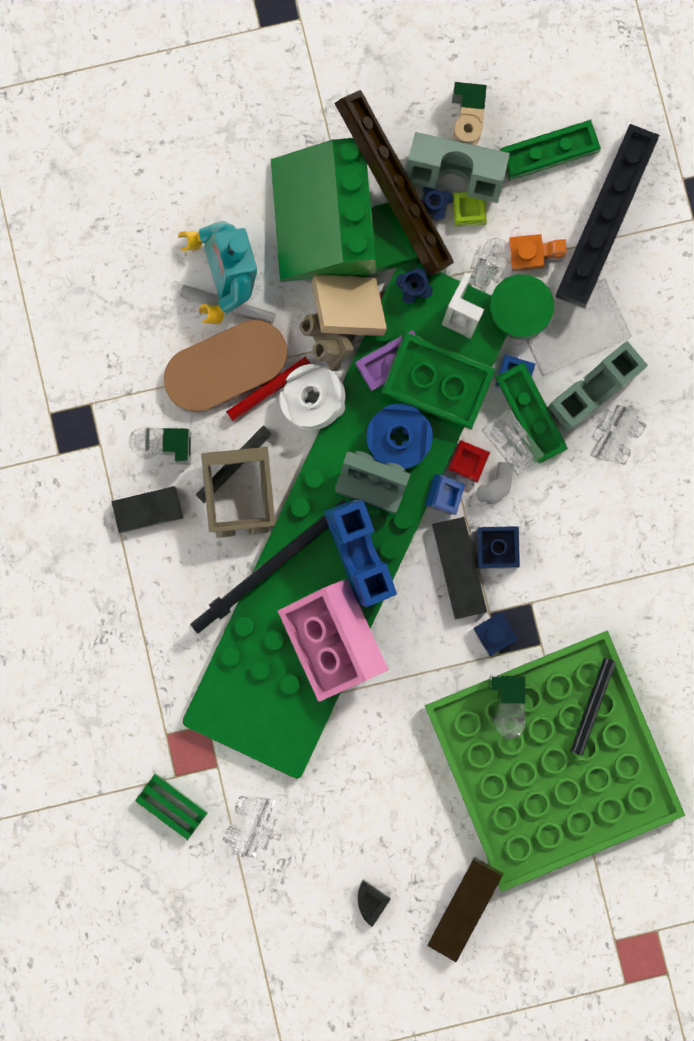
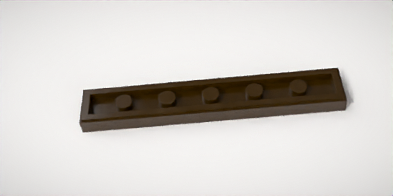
(394, 182)

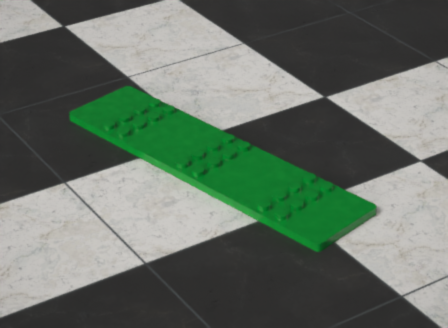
(255, 684)

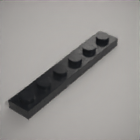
(607, 216)

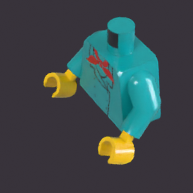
(230, 265)

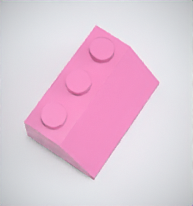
(332, 640)

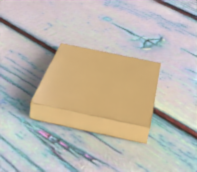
(348, 305)

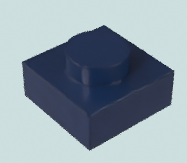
(495, 634)

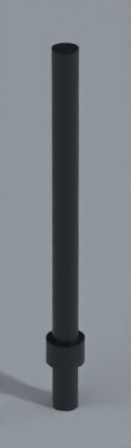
(221, 606)

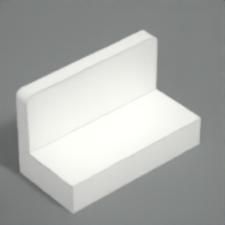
(461, 314)

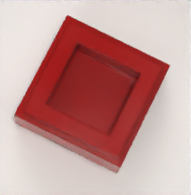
(468, 461)

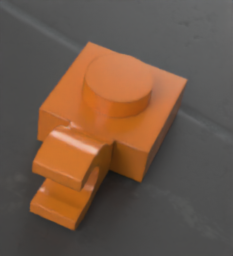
(529, 252)

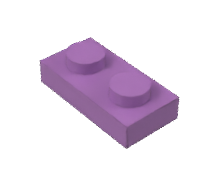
(377, 364)

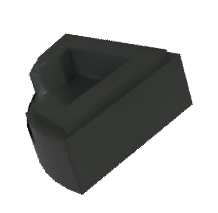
(371, 902)

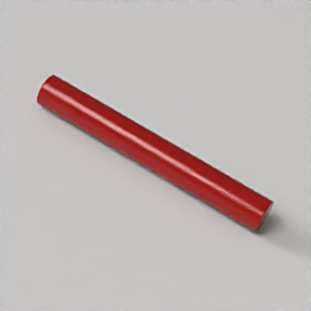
(264, 392)

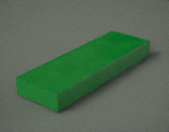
(551, 149)
(531, 410)

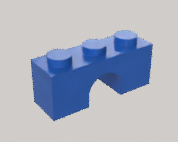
(364, 569)

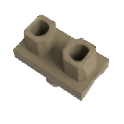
(328, 346)

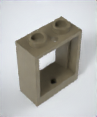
(254, 525)

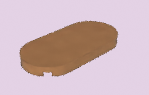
(225, 366)

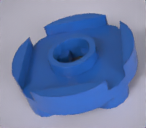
(413, 424)

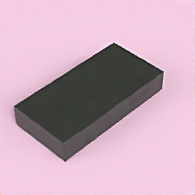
(147, 509)

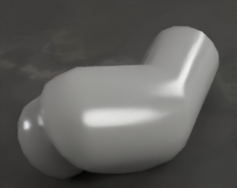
(499, 487)

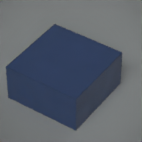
(498, 547)

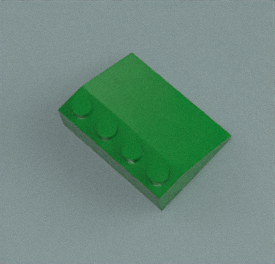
(323, 212)

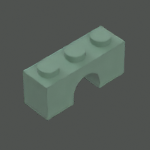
(479, 166)
(597, 386)

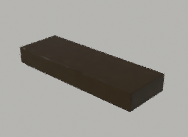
(465, 909)

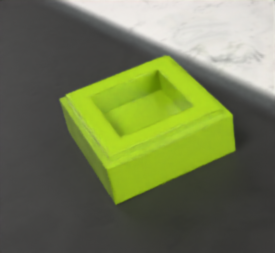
(468, 210)

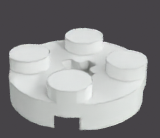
(296, 391)

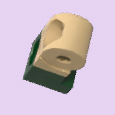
(471, 116)

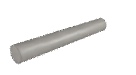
(243, 310)

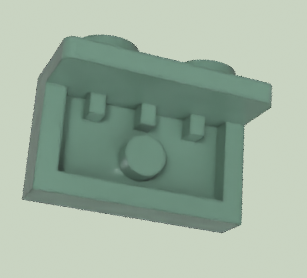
(372, 481)

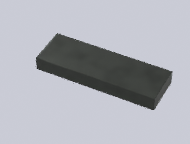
(459, 568)

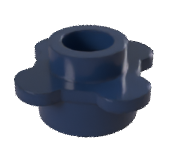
(436, 211)
(418, 277)

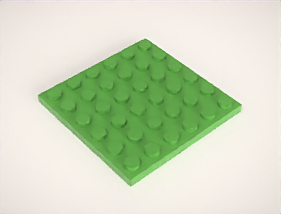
(531, 794)

